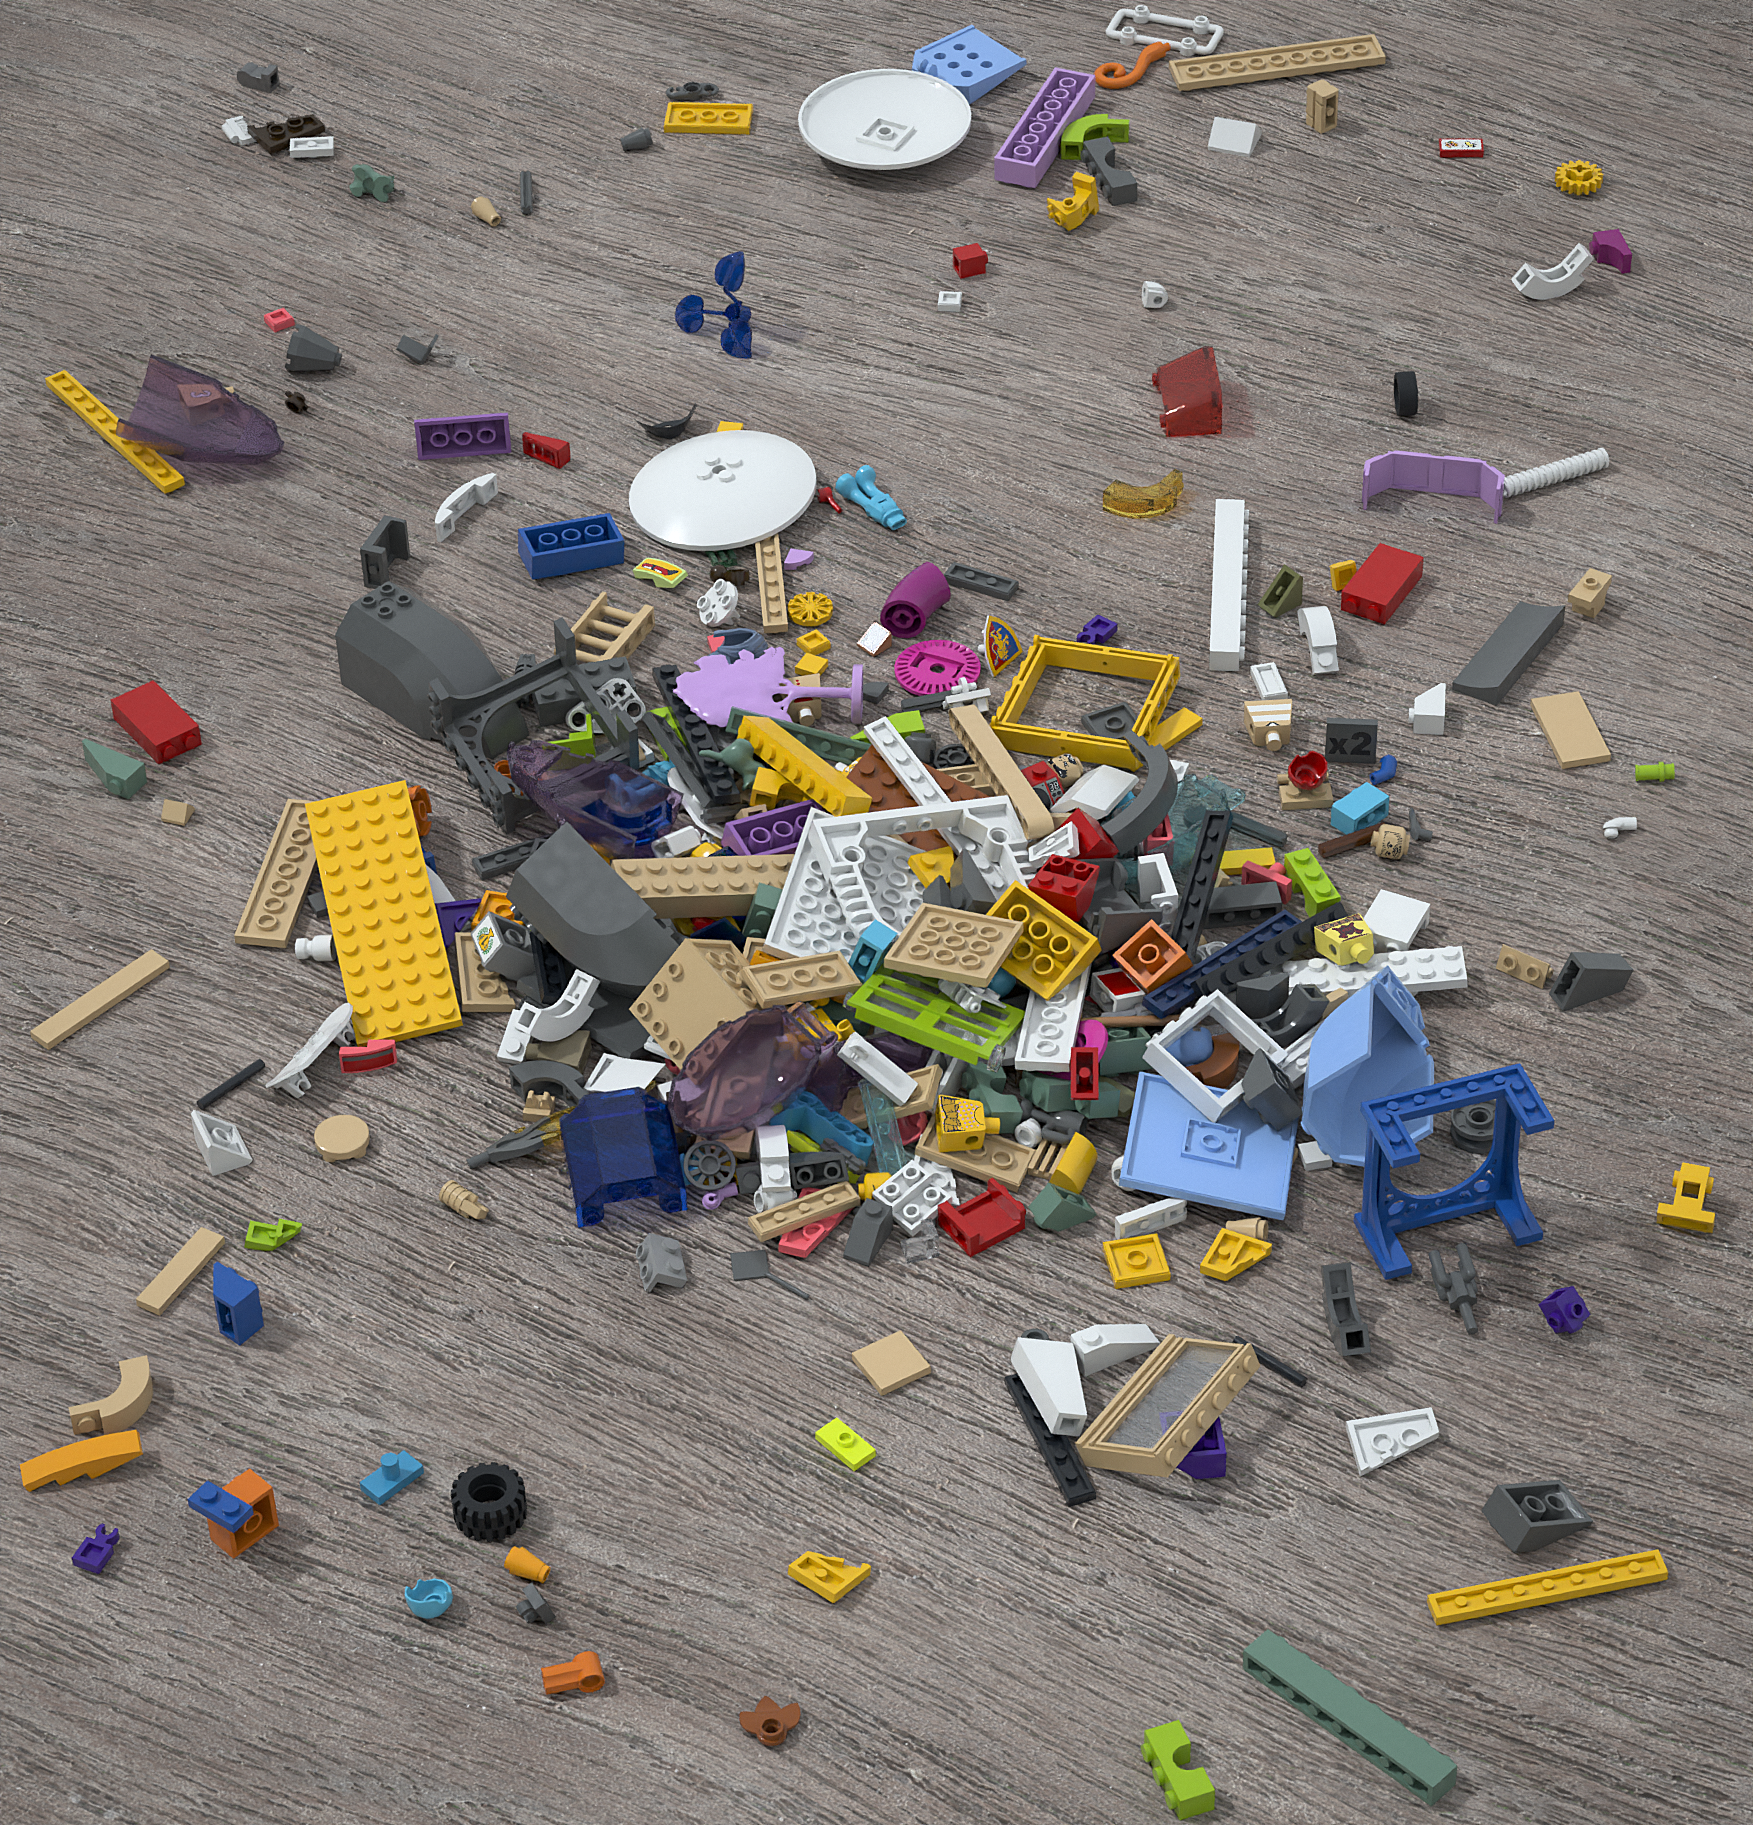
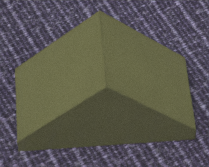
(1283, 593)

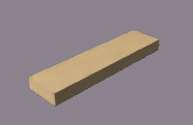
(803, 1211)
(180, 1271)

